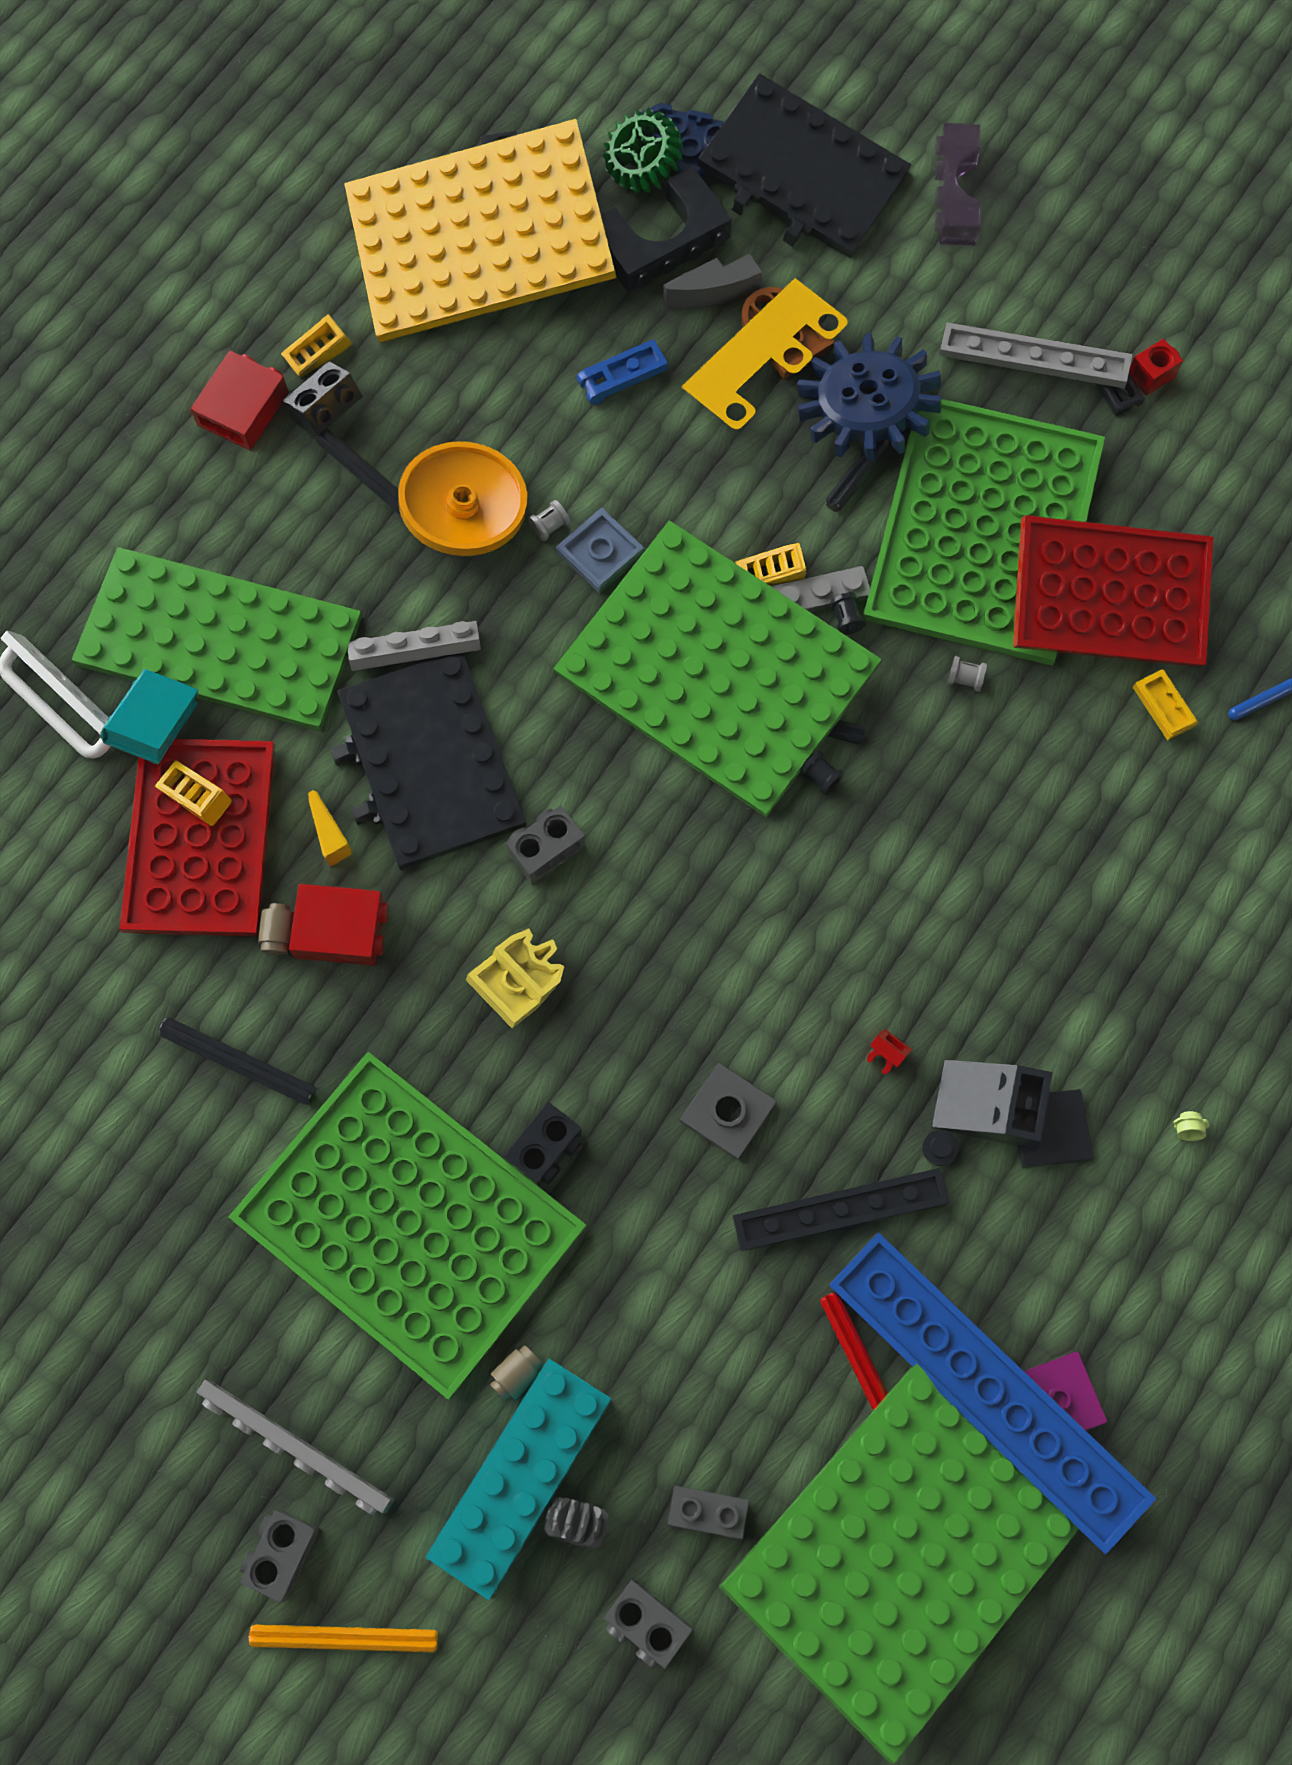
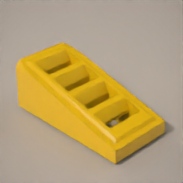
(322, 355)
(781, 556)
(211, 803)
(332, 841)

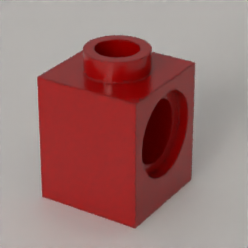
(1147, 374)

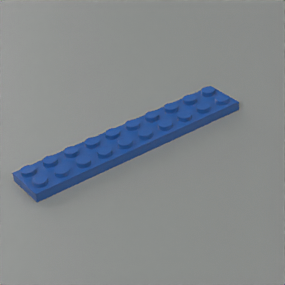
(993, 1393)

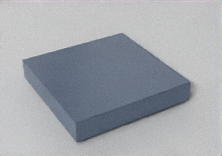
(600, 550)

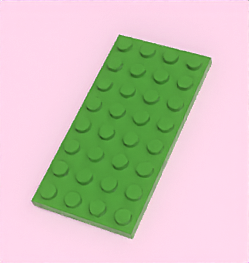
(219, 635)

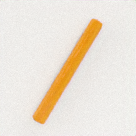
(343, 1638)

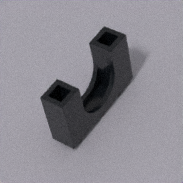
(641, 260)

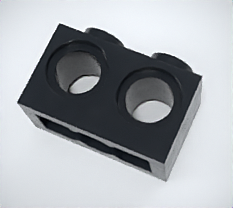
(323, 398)
(535, 1140)

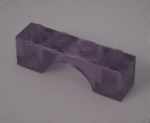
(958, 212)

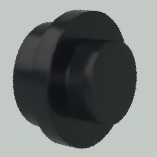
(940, 1148)

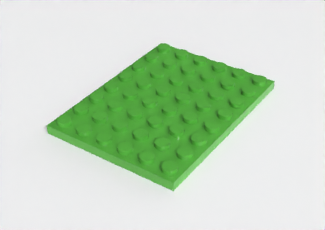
(958, 516)
(717, 667)
(408, 1224)
(899, 1563)

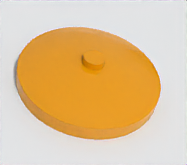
(462, 498)

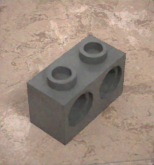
(551, 850)
(708, 1512)
(287, 1559)
(653, 1616)

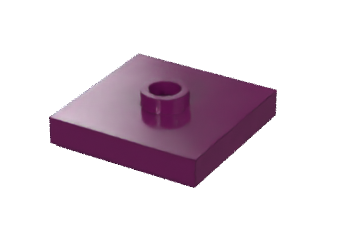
(1070, 1388)

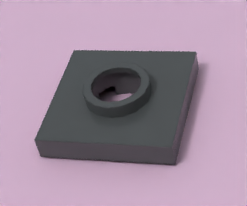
(728, 1136)

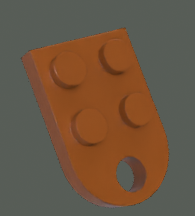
(806, 335)

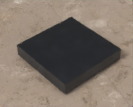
(1064, 1133)

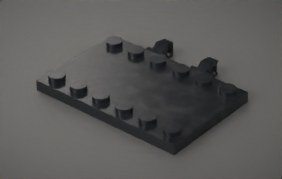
(803, 166)
(428, 760)

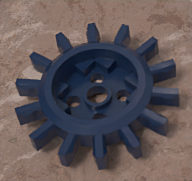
(859, 416)

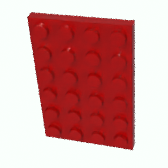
(1113, 591)
(194, 874)

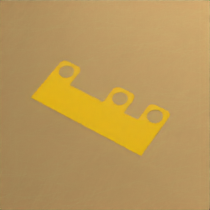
(759, 340)

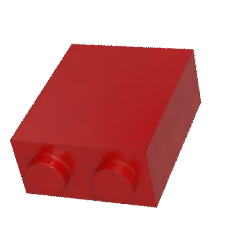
(240, 400)
(338, 924)

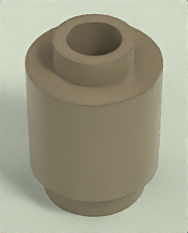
(276, 929)
(516, 1373)

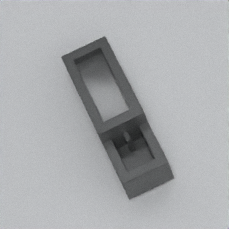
(714, 284)

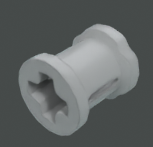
(549, 520)
(967, 673)

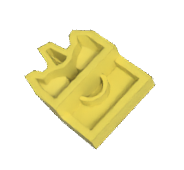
(517, 977)

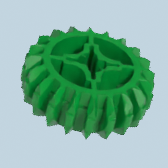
(651, 155)

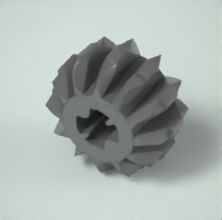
(576, 1522)

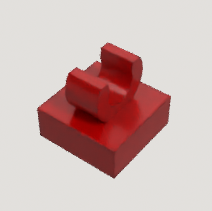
(890, 1048)

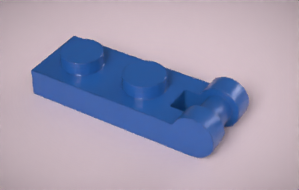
(622, 371)

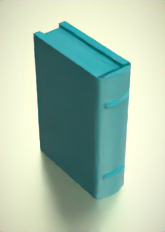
(150, 716)

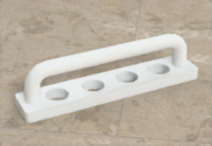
(21, 647)

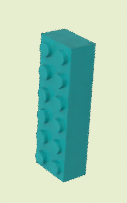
(518, 1479)

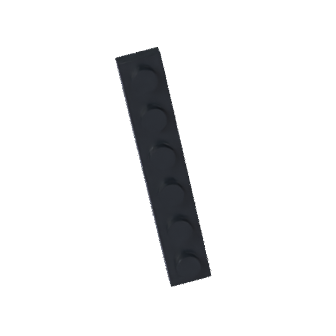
(840, 1209)

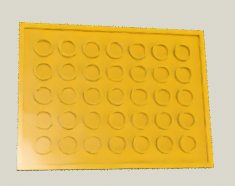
(478, 231)

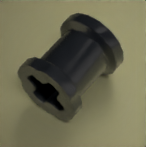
(847, 613)
(822, 772)

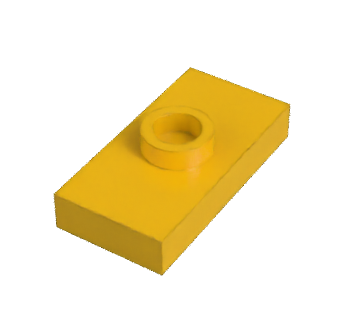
(1165, 704)

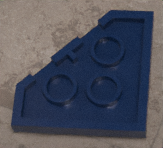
(696, 133)

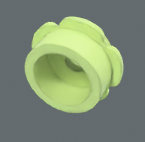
(1191, 1126)

